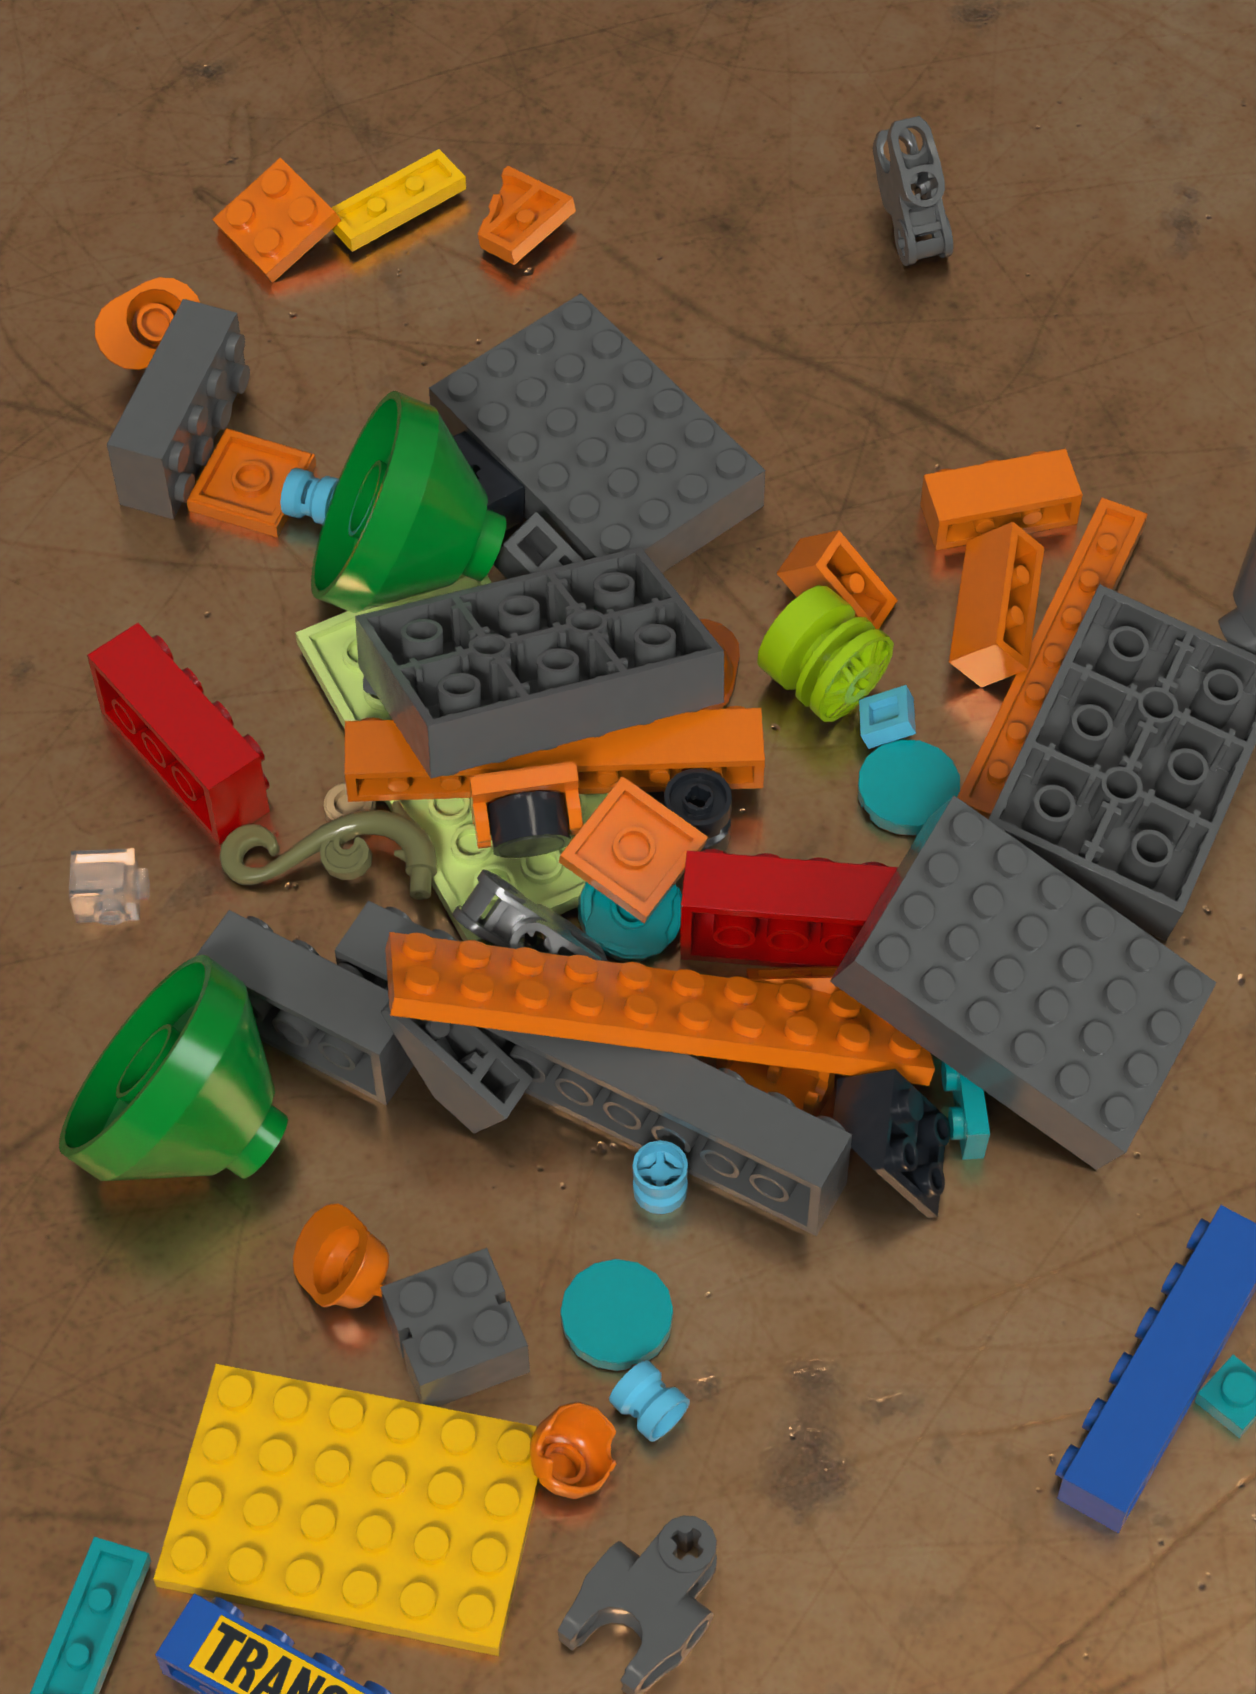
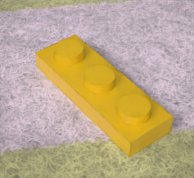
(397, 199)

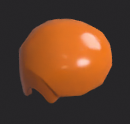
(573, 1450)

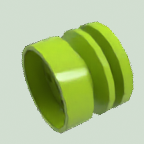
(825, 653)

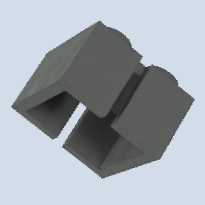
(458, 1328)

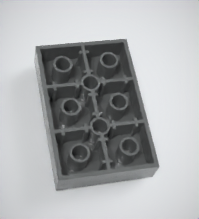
(602, 439)
(538, 661)
(1134, 758)
(1025, 983)

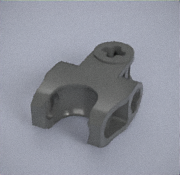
(916, 172)
(515, 916)
(650, 1596)

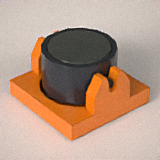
(526, 809)

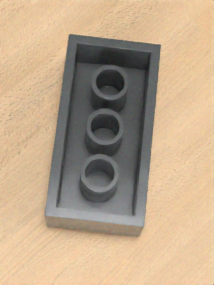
(178, 409)
(312, 1006)

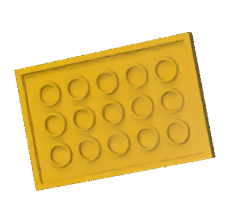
(353, 1510)

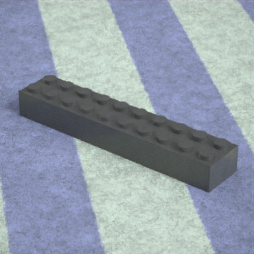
(729, 1130)

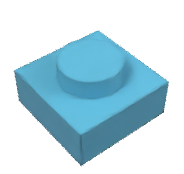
(887, 716)

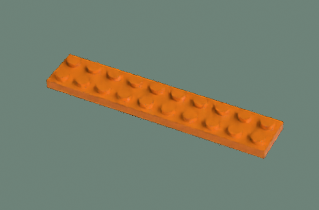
(644, 1007)

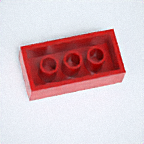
(180, 731)
(775, 908)

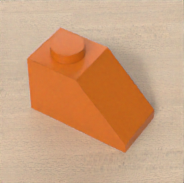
(834, 562)

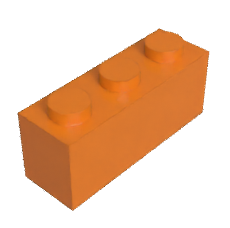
(1029, 490)
(997, 605)

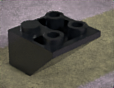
(896, 1134)

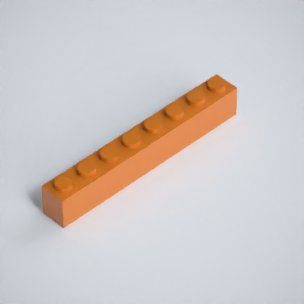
(648, 755)

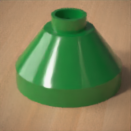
(403, 513)
(179, 1086)

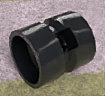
(704, 802)

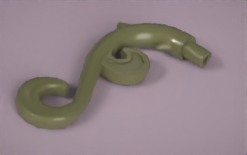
(329, 839)

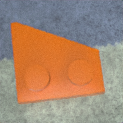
(522, 216)

